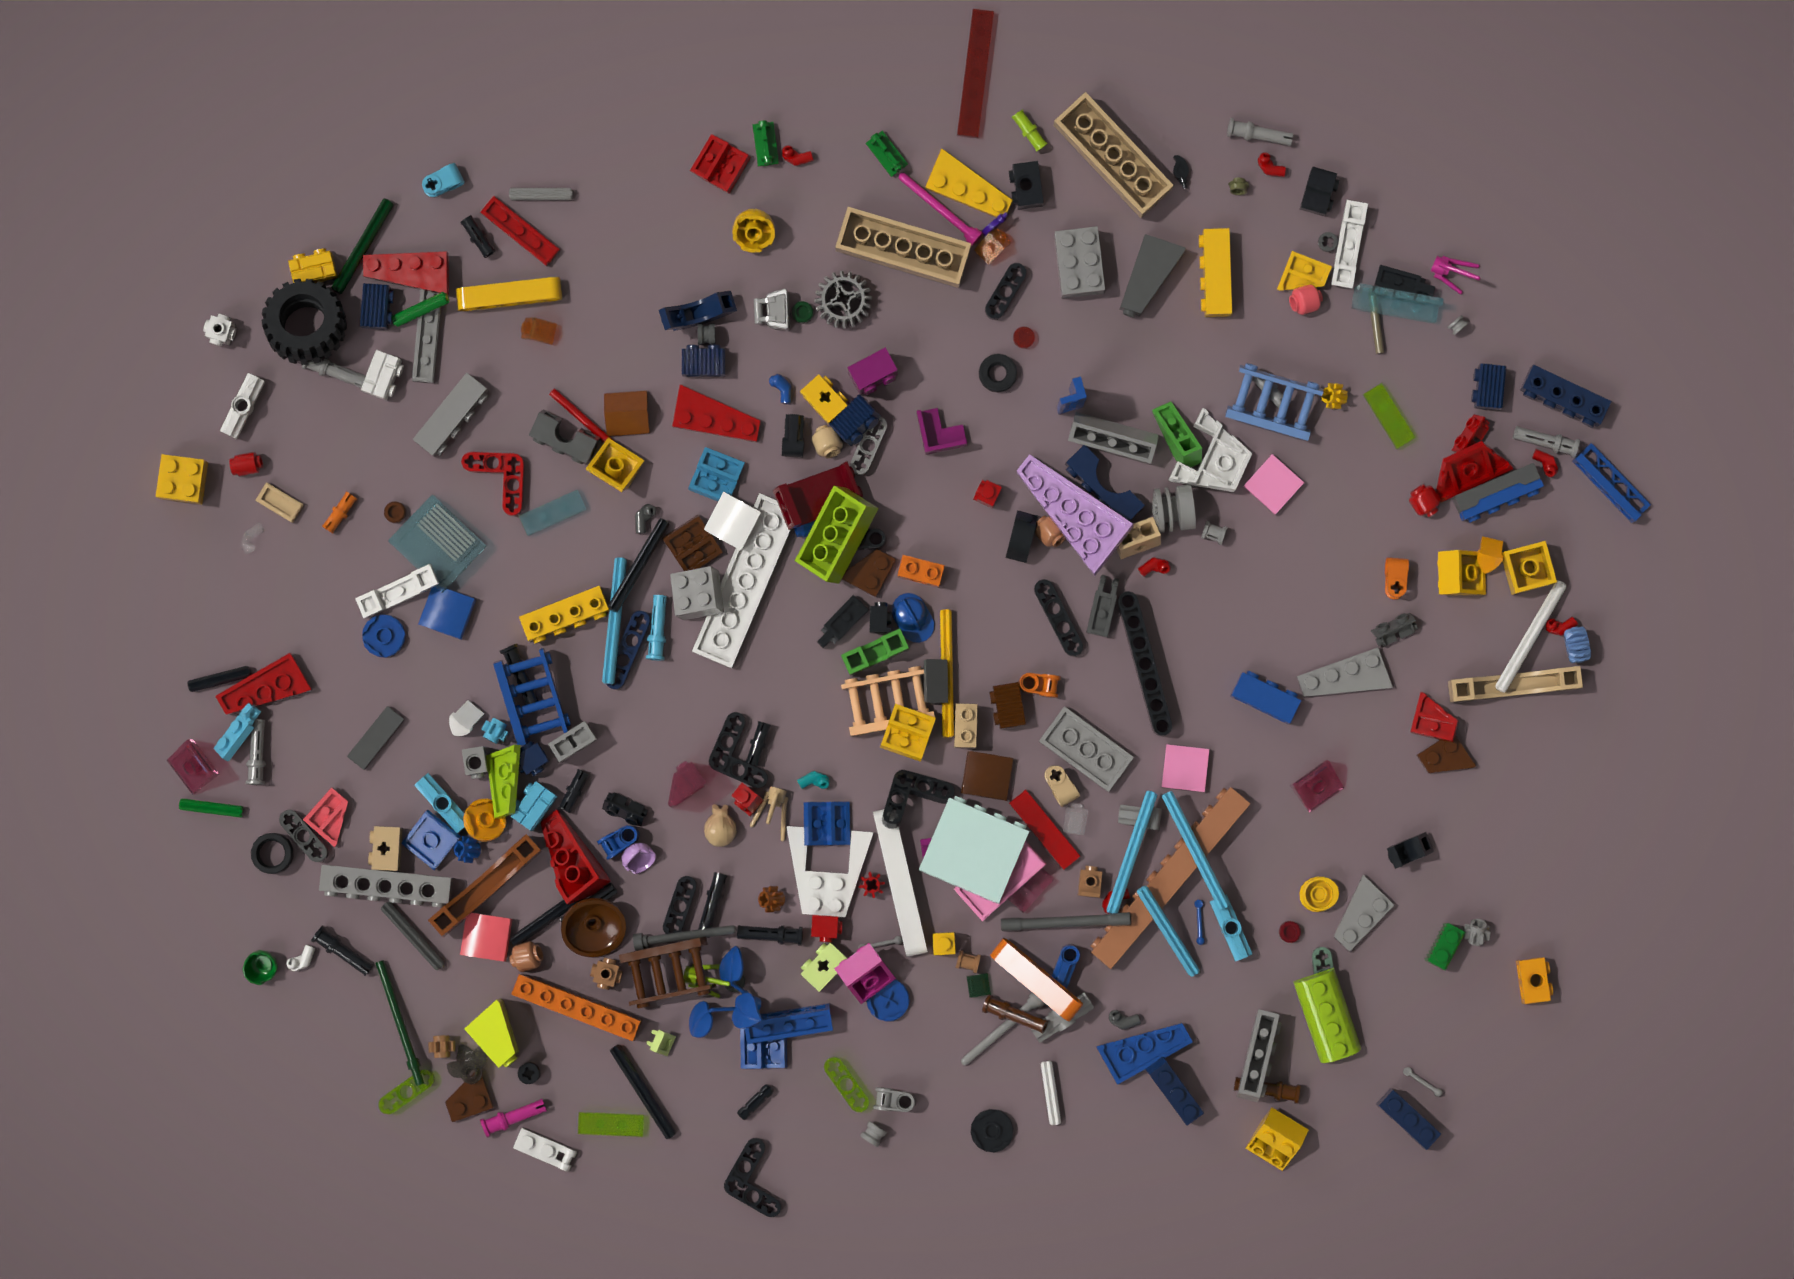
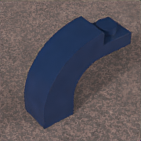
(698, 312)

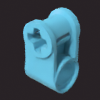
(446, 179)

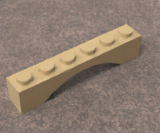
(1522, 684)

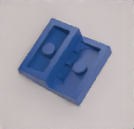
(447, 612)
(826, 823)
(763, 1054)

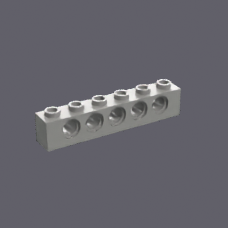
(331, 874)

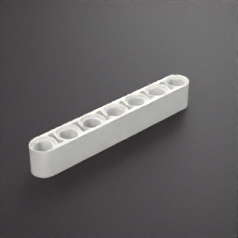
(901, 886)

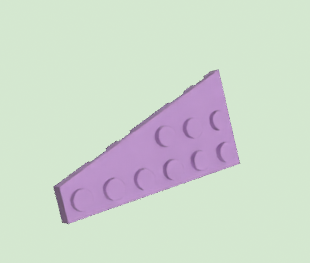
(1082, 519)

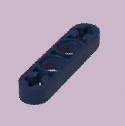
(632, 651)

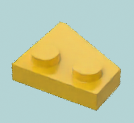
(1303, 271)

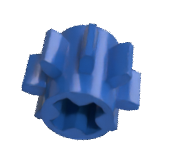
(467, 849)

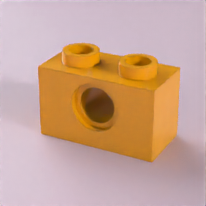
(1525, 970)

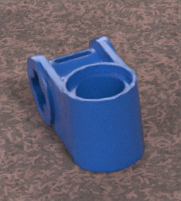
(618, 841)

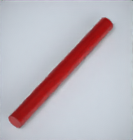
(579, 415)

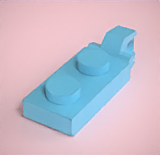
(237, 732)

